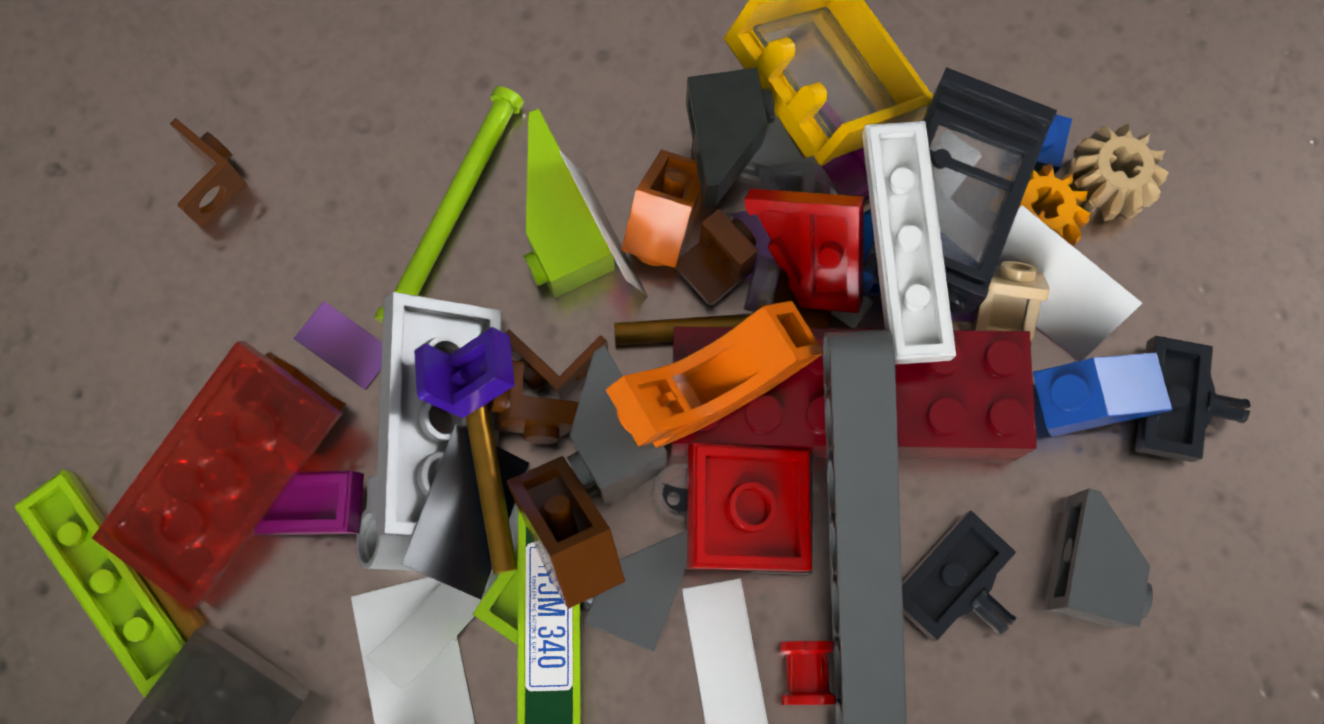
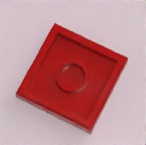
(748, 508)

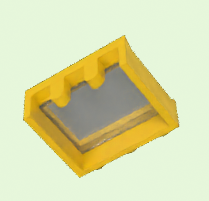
(827, 71)

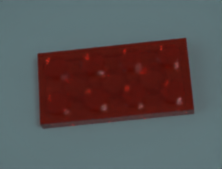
(217, 475)

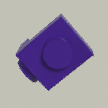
(467, 376)

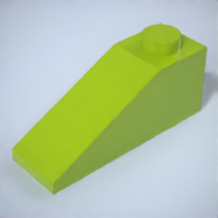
(559, 225)

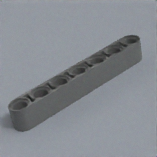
(864, 527)

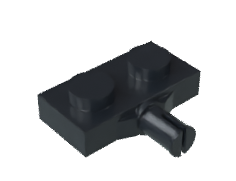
(1192, 398)
(958, 579)

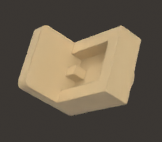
(1012, 299)

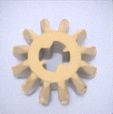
(1117, 172)

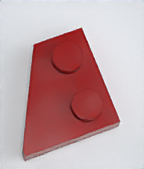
(816, 243)

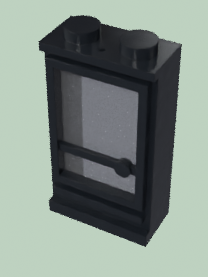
(981, 164)

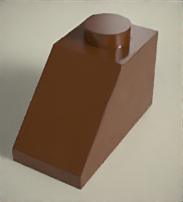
(567, 531)

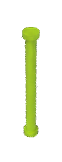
(504, 105)

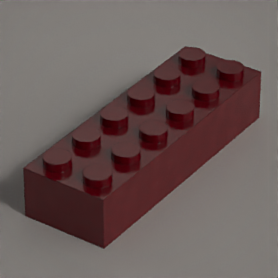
(945, 409)

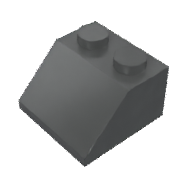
(605, 453)

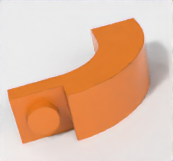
(717, 379)

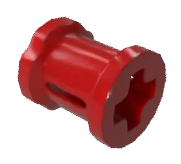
(807, 673)

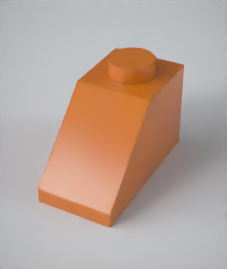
(663, 210)

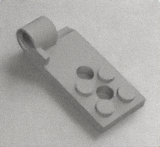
(407, 441)

